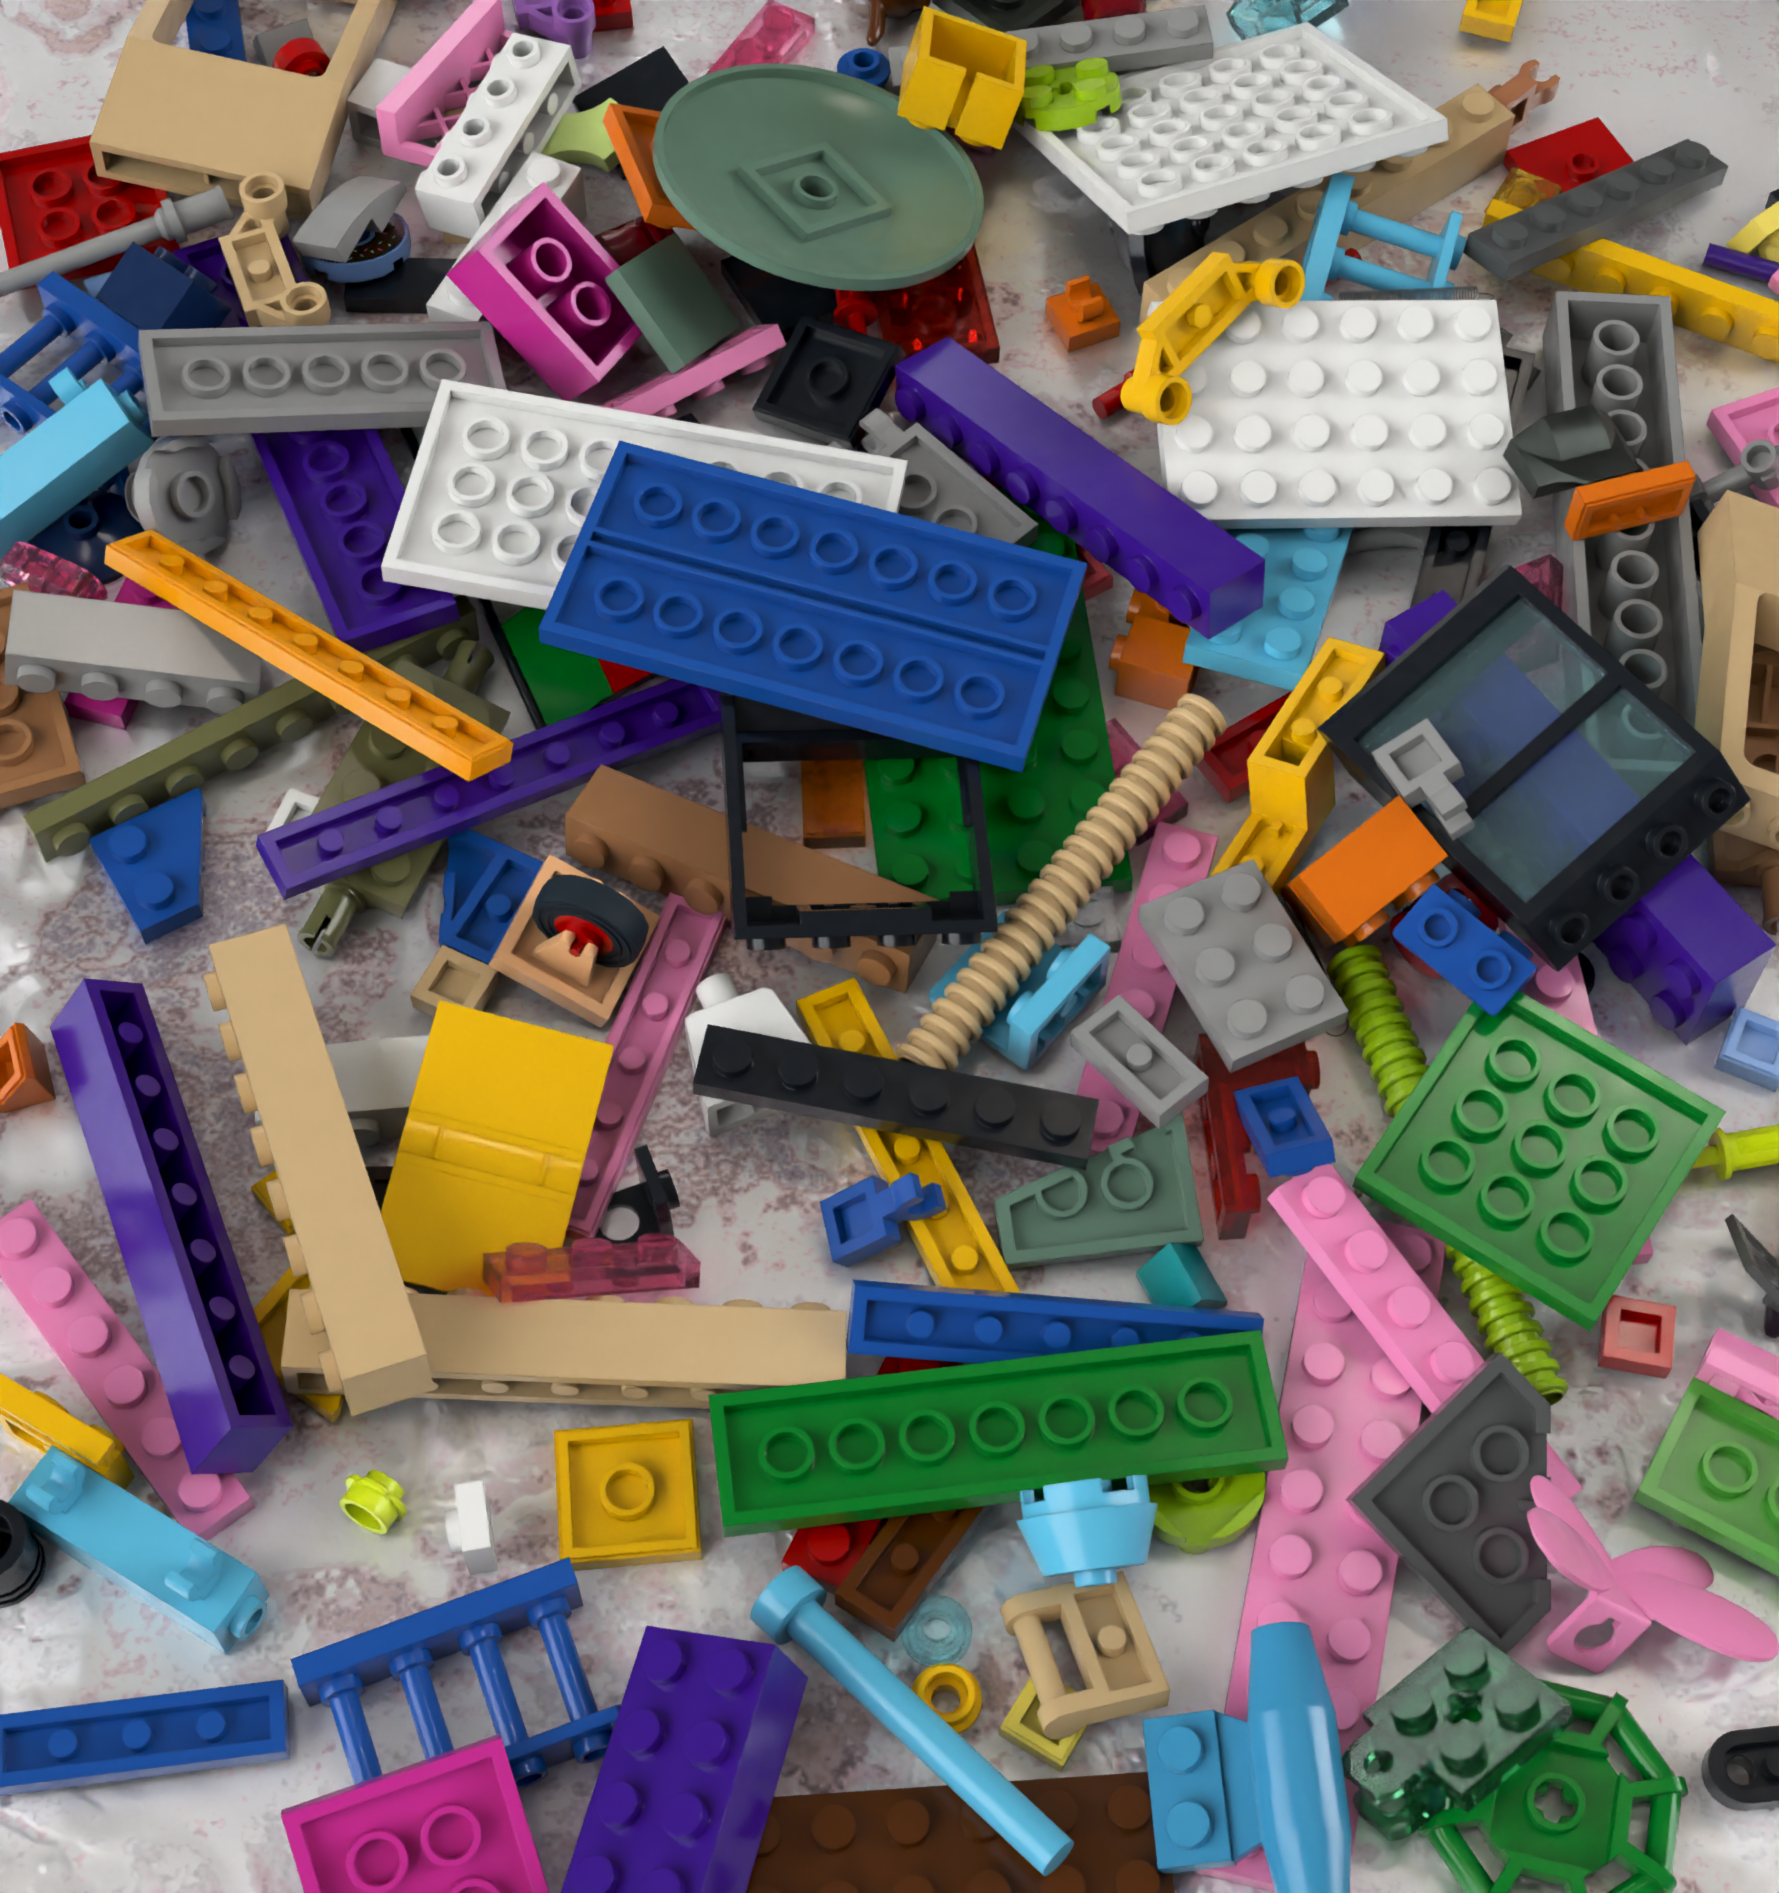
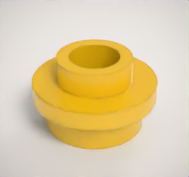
(957, 1681)

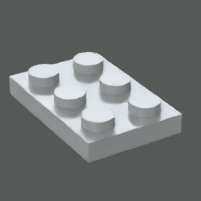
(1242, 965)

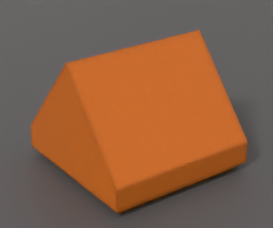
(23, 1070)

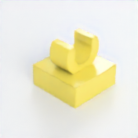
(1760, 234)

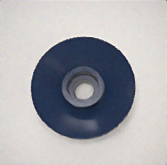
(86, 530)

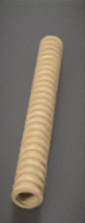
(1065, 885)

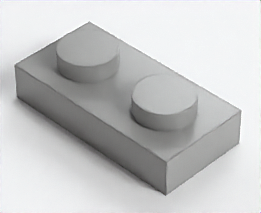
(1139, 1061)

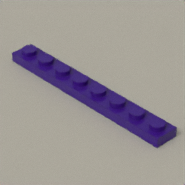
(443, 804)

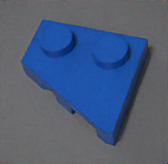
(158, 864)
(482, 893)

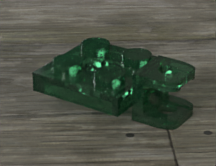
(1430, 1755)

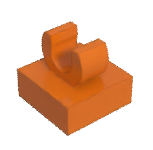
(1082, 314)

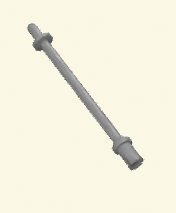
(170, 222)

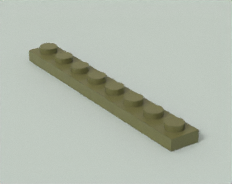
(218, 745)

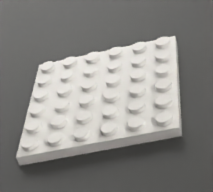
(1237, 129)

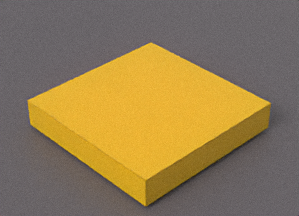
(627, 1494)

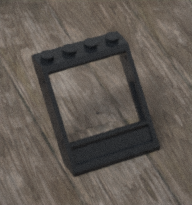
(775, 734)

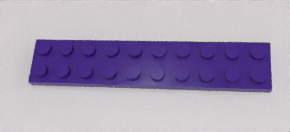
(337, 503)

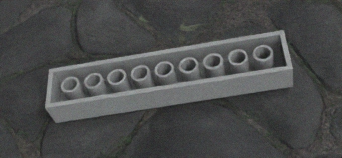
(1637, 583)

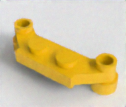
(1192, 320)

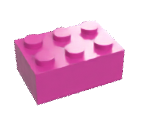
(547, 293)

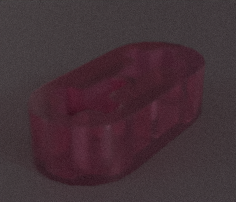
(48, 573)

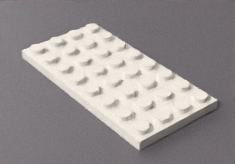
(516, 472)

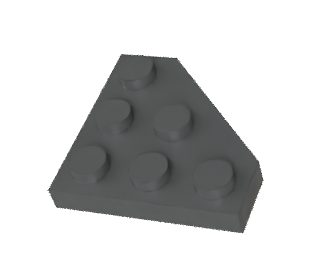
(1460, 1502)

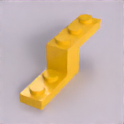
(1295, 766)

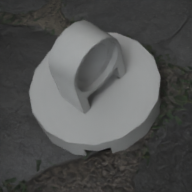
(185, 492)

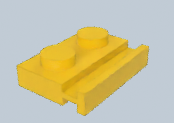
(45, 1422)

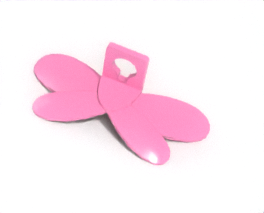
(1635, 1589)

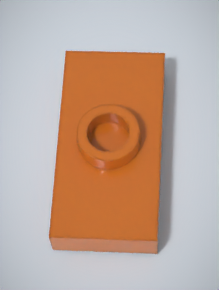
(1629, 500)

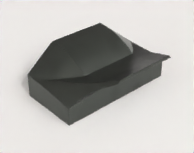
(1569, 451)

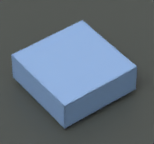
(1751, 1049)

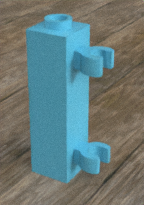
(68, 455)
(141, 1550)

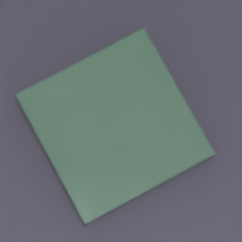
(672, 302)

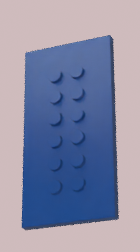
(816, 605)

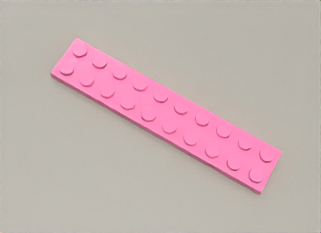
(1312, 1551)

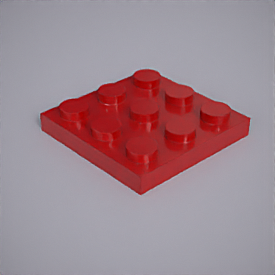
(59, 201)

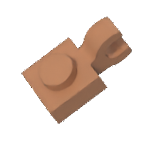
(1525, 93)

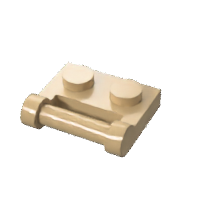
(1107, 1644)

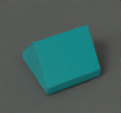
(1180, 1278)

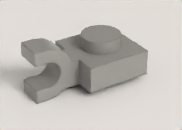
(1423, 769)

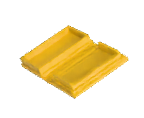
(490, 1144)

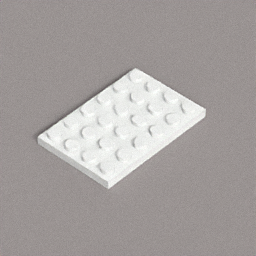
(1348, 418)

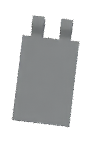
(943, 486)

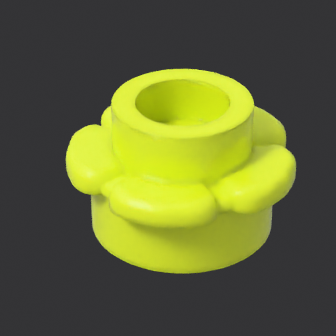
(373, 1501)

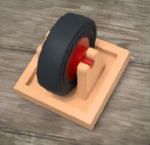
(574, 941)

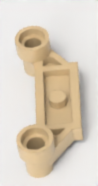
(259, 262)

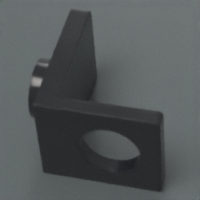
(648, 1200)

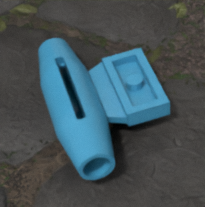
(1256, 1783)

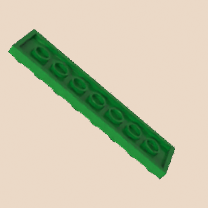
(992, 1431)

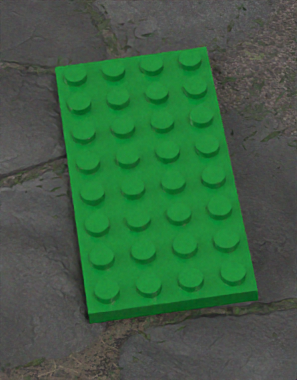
(1026, 813)

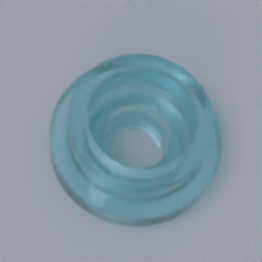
(942, 1651)

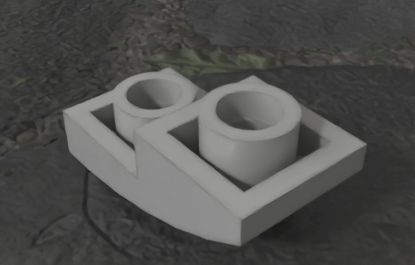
(345, 214)

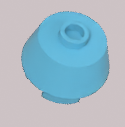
(1088, 1528)

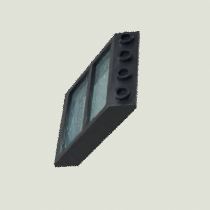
(1566, 757)

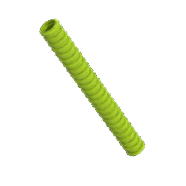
(1397, 1069)

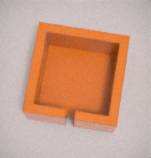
(1353, 881)

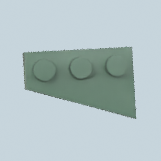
(1122, 1204)

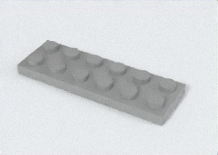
(308, 375)

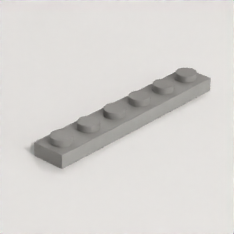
(1123, 41)

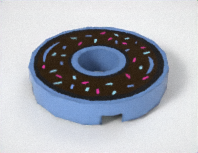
(371, 256)

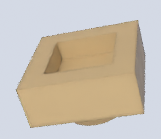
(455, 980)

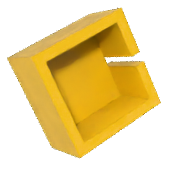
(962, 78)

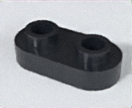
(1758, 1754)

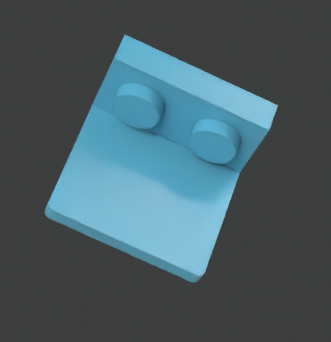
(1044, 1002)

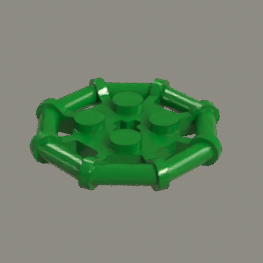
(1600, 1804)

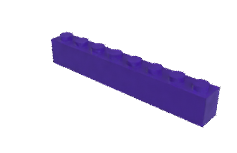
(1081, 488)
(169, 1230)

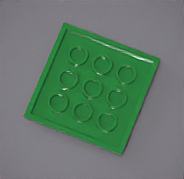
(1540, 1153)

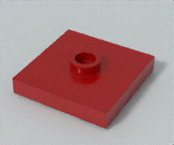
(1570, 155)

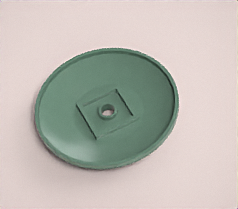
(816, 177)

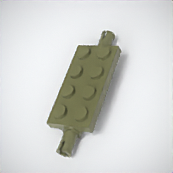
(379, 761)

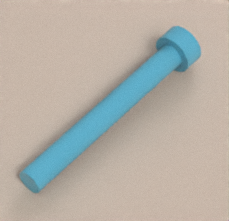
(794, 1611)

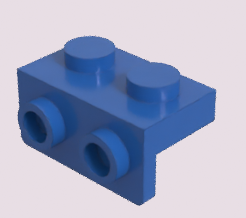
(1464, 951)

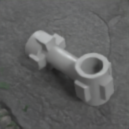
(1757, 466)

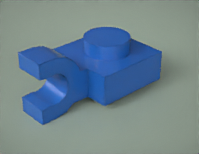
(867, 1215)

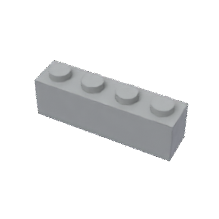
(125, 653)

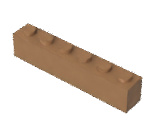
(682, 849)

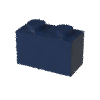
(158, 293)

